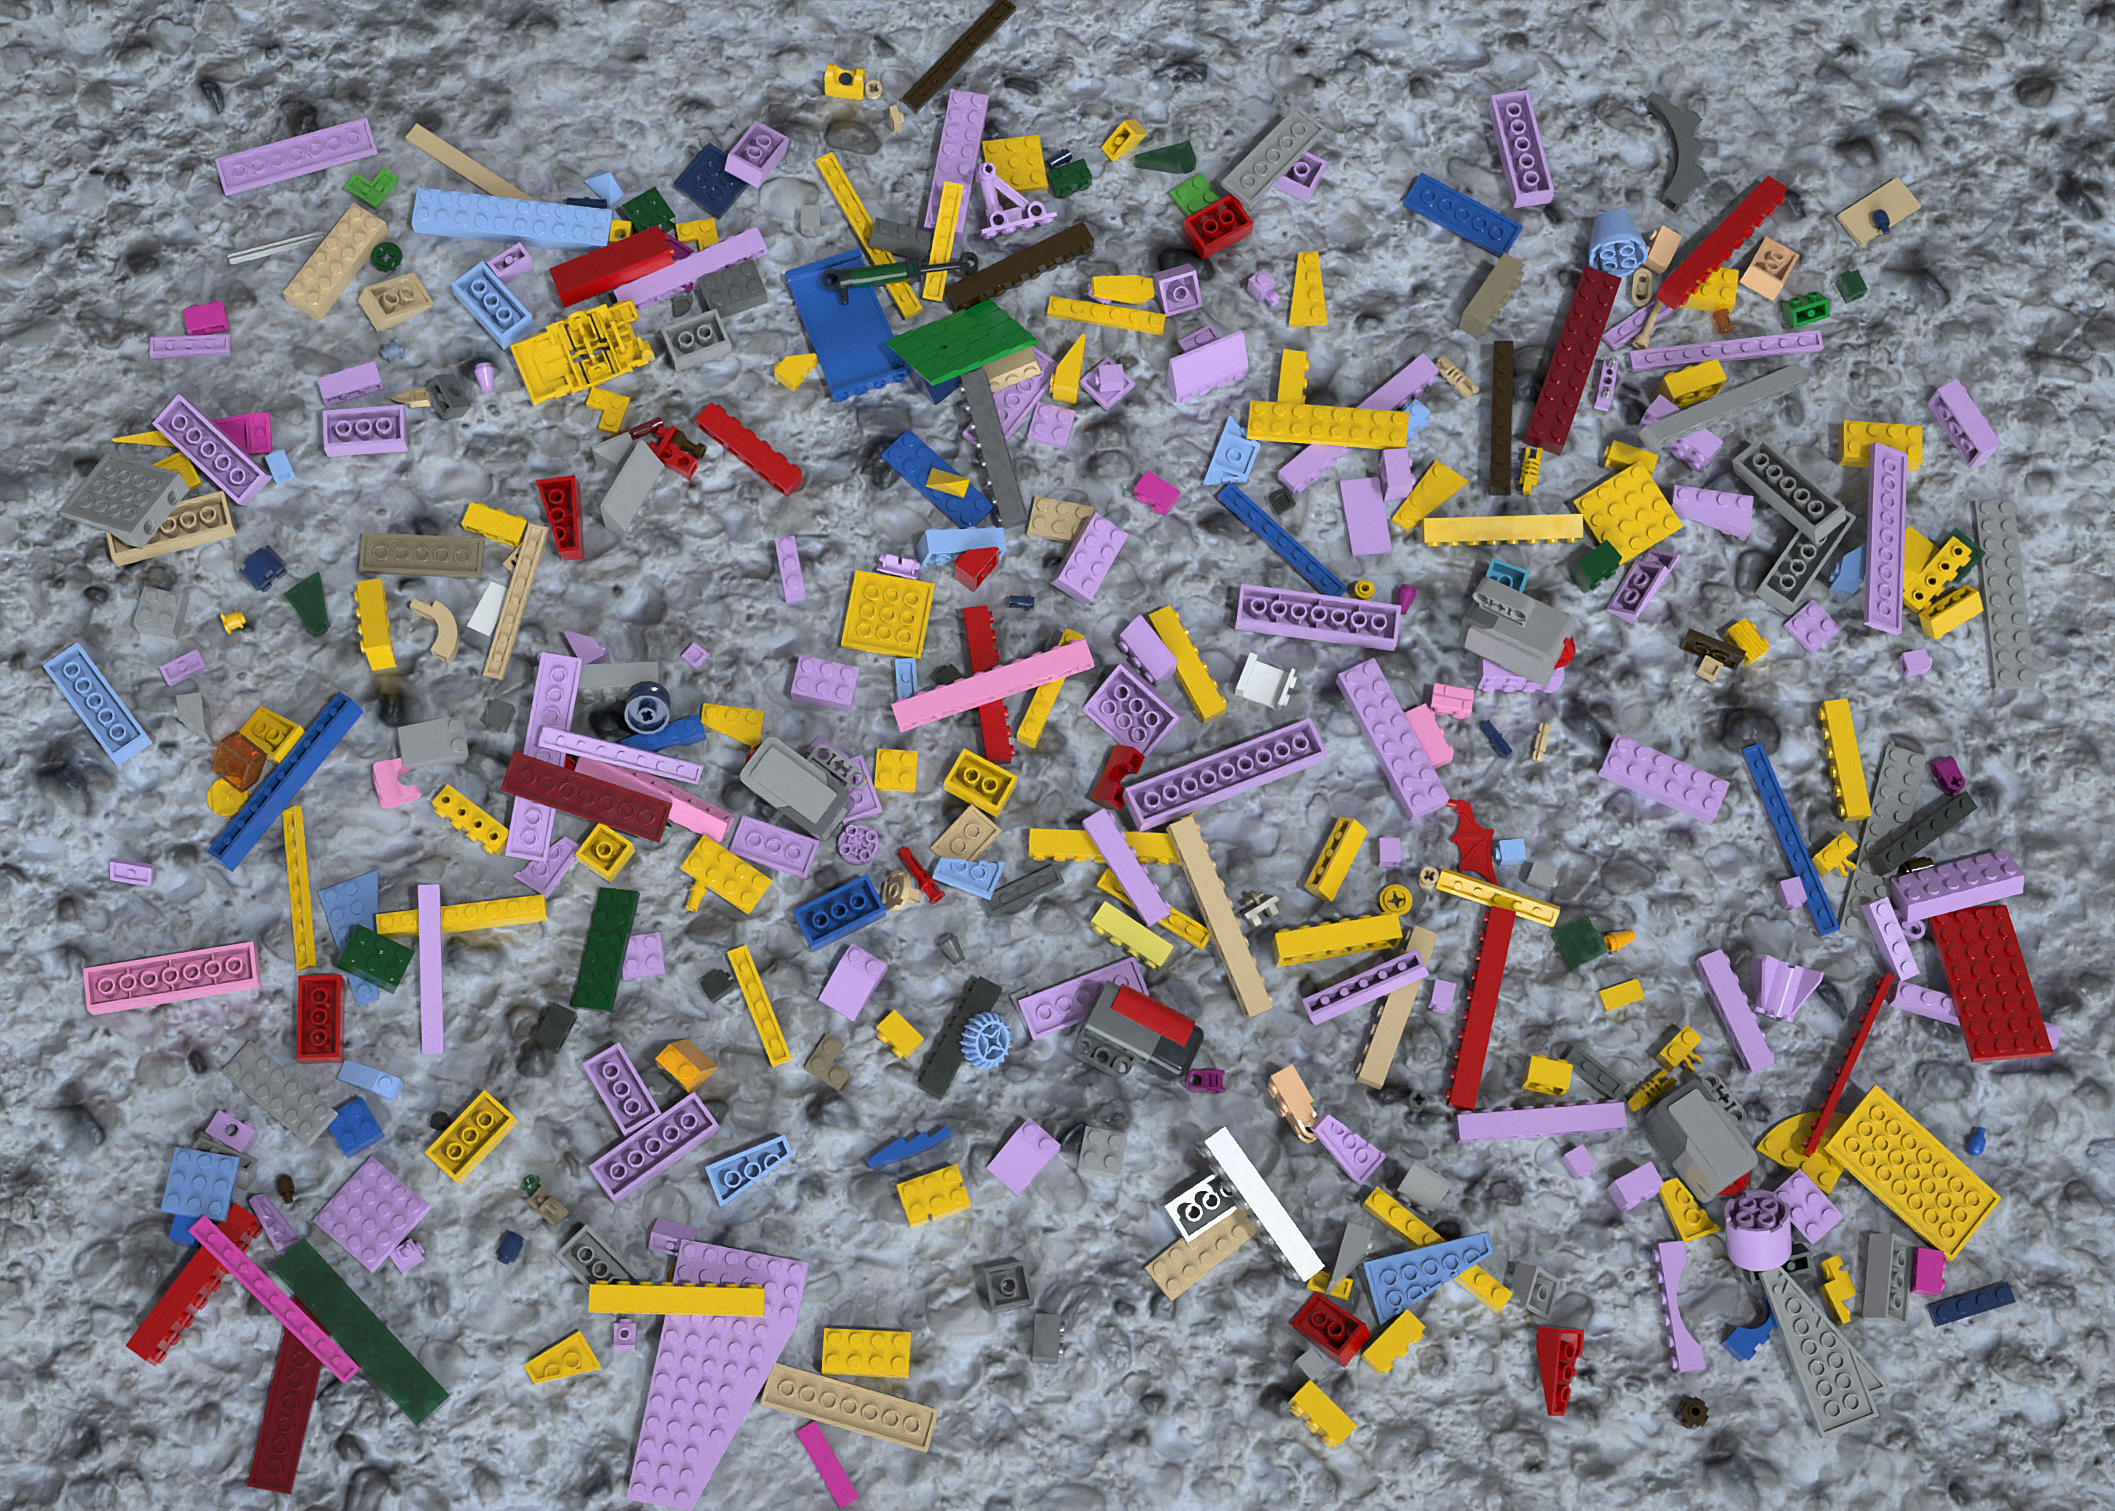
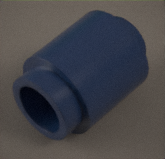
(509, 1248)

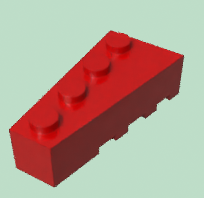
(564, 511)

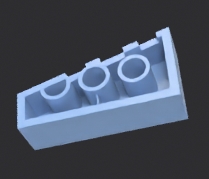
(948, 544)
(741, 1171)

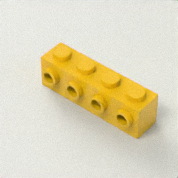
(1935, 574)
(472, 820)
(1335, 858)

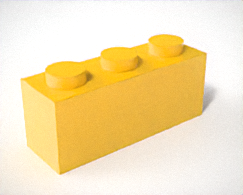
(1292, 377)
(495, 524)
(1950, 612)
(1393, 1342)

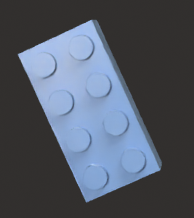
(492, 305)

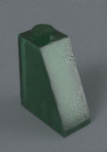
(310, 604)

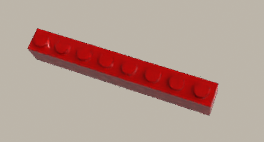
(983, 659)

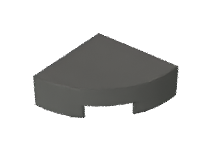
(682, 305)

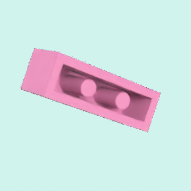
(1430, 735)

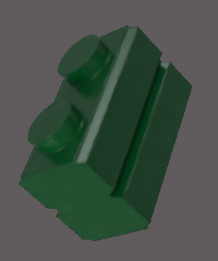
(1070, 178)

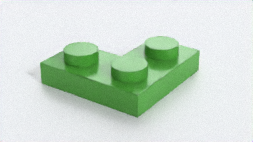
(372, 192)

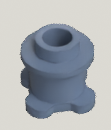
(392, 350)

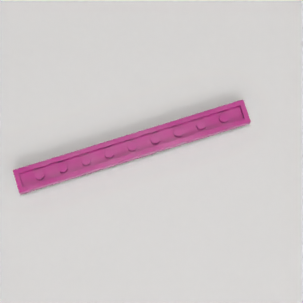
(274, 1299)

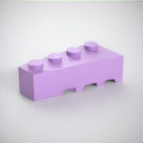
(1714, 509)

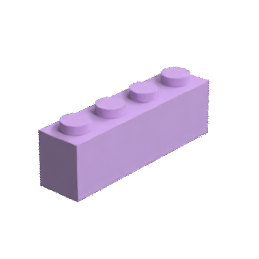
(1890, 939)

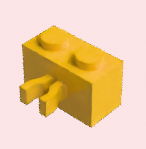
(1835, 856)
(1680, 1050)

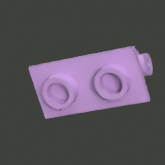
(907, 569)

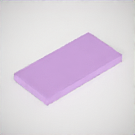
(1365, 517)
(774, 847)

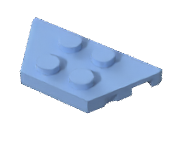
(1232, 457)

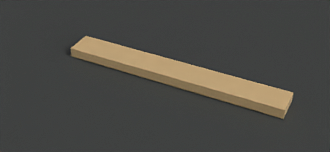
(462, 164)
(516, 602)

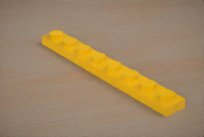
(299, 888)

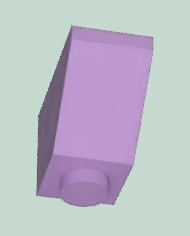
(586, 648)

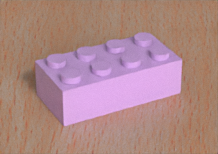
(1964, 423)
(365, 430)
(1694, 449)
(1089, 558)
(1492, 677)
(622, 1090)

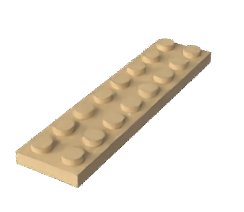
(850, 1407)

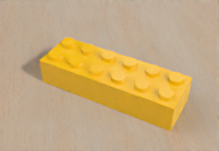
(1336, 939)

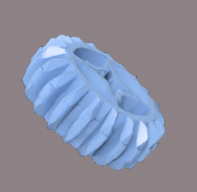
(986, 1040)

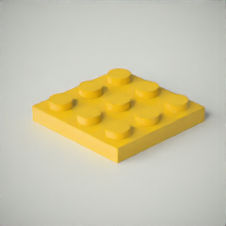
(1017, 162)

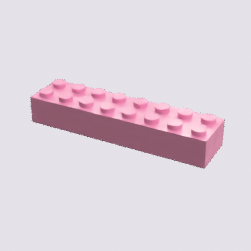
(172, 978)

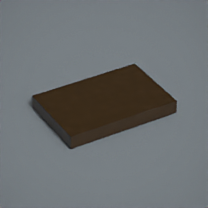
(1702, 645)

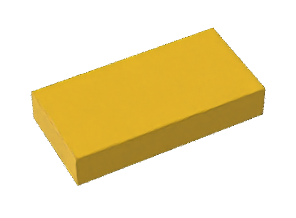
(1621, 995)
(1319, 1281)

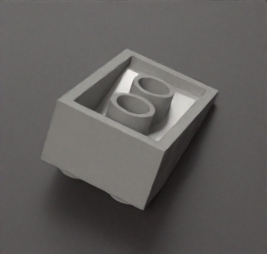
(433, 742)
(1422, 1189)
(1353, 1245)

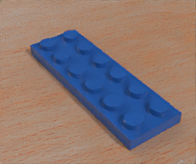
(1462, 215)
(914, 462)

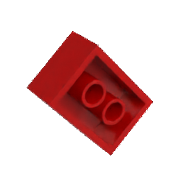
(1217, 226)

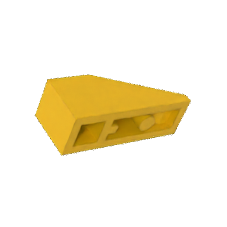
(1125, 288)

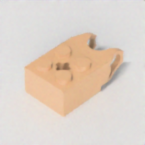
(1293, 1101)

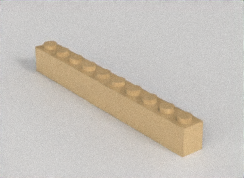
(1219, 917)

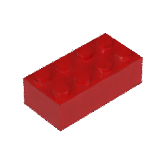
(320, 1019)

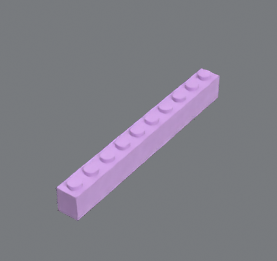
(1390, 397)

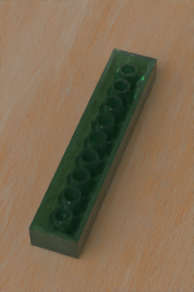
(360, 1333)

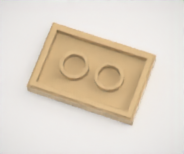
(967, 836)

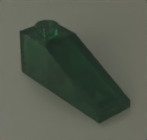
(1170, 159)

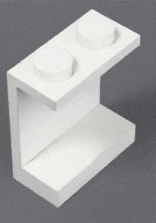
(1265, 684)

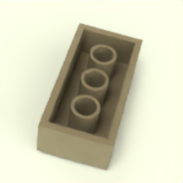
(1492, 296)

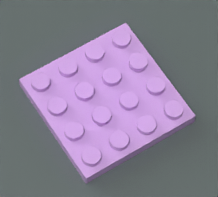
(372, 1214)

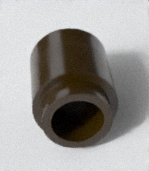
(1917, 864)

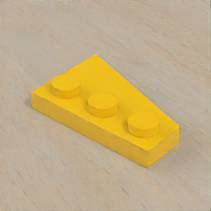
(736, 722)
(1686, 1216)

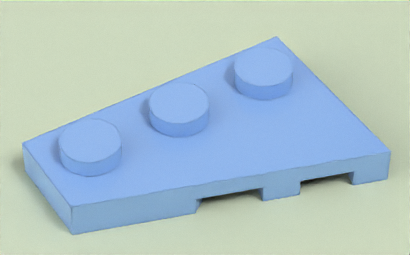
(974, 877)

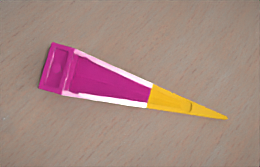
(248, 430)

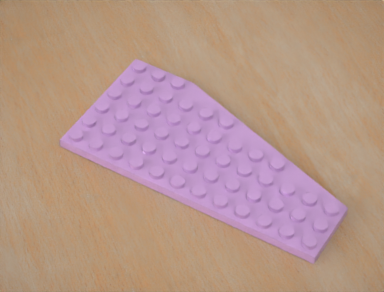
(710, 1372)

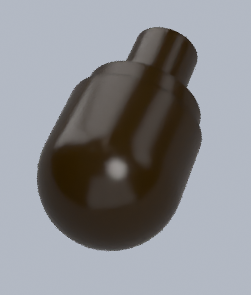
(285, 1187)

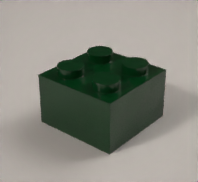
(649, 211)
(1596, 567)

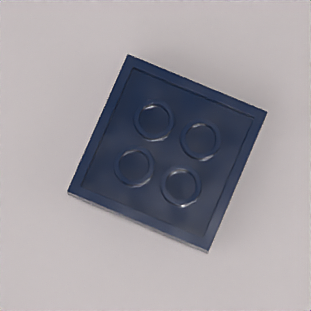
(709, 183)

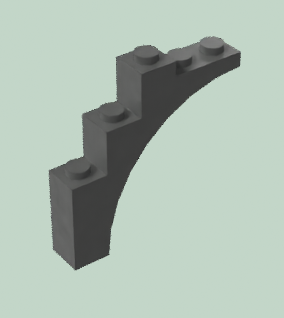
(1687, 149)

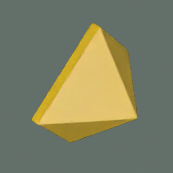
(947, 483)

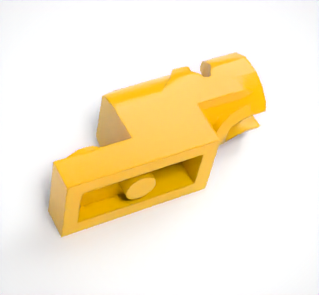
(1837, 1290)

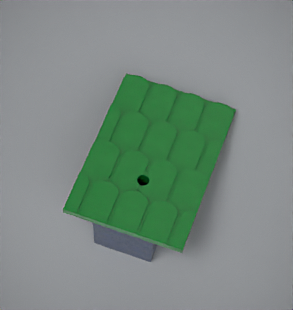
(958, 345)

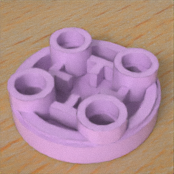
(858, 844)

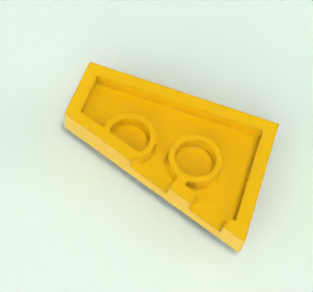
(563, 1360)

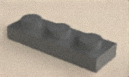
(1595, 1073)

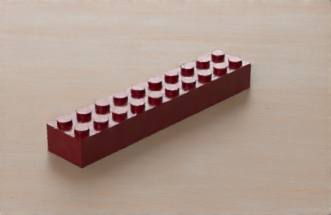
(1572, 360)

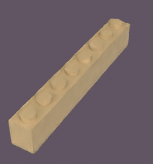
(1393, 1016)

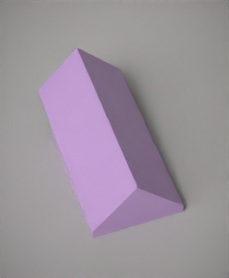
(1642, 584)

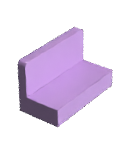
(667, 1236)

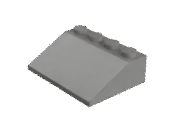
(632, 490)

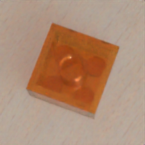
(239, 761)

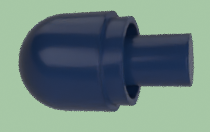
(1881, 221)

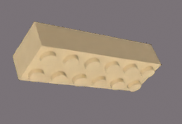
(336, 262)
(187, 526)

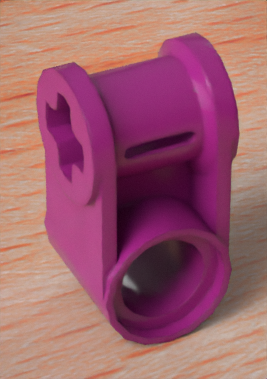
(1948, 775)
(1210, 1081)

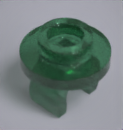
(530, 1182)

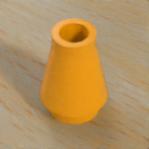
(1616, 940)

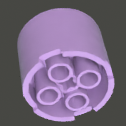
(1758, 1230)

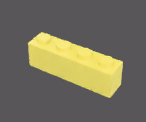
(1131, 936)

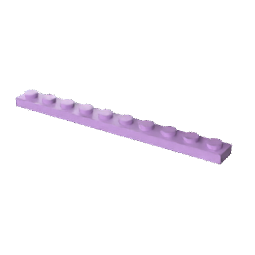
(1726, 350)

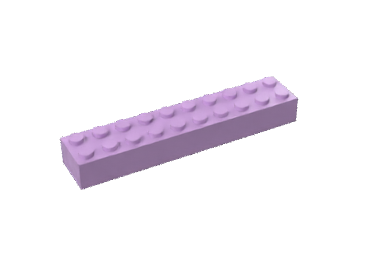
(1224, 775)

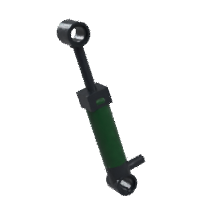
(891, 273)

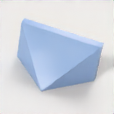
(604, 187)

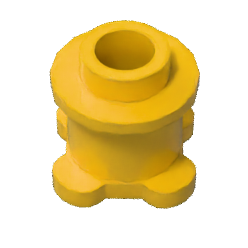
(1363, 595)
(233, 620)

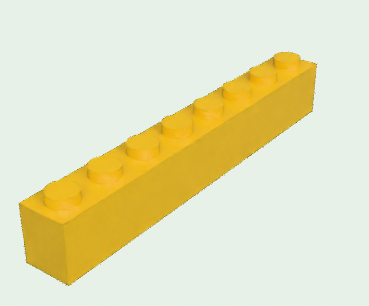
(1502, 529)
(1078, 845)
(467, 916)
(1419, 1235)
(677, 1300)

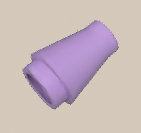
(485, 377)

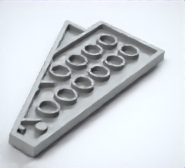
(1828, 1368)

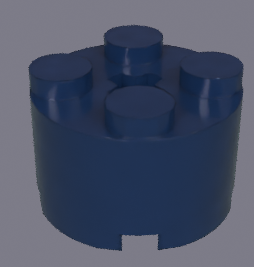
(263, 568)

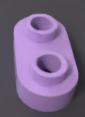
(1905, 927)

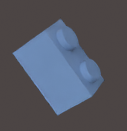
(1850, 571)

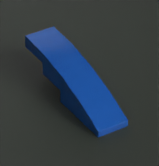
(900, 1150)

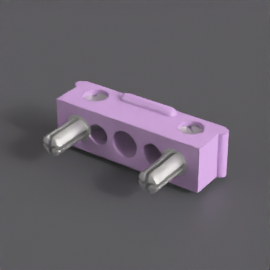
(1605, 391)

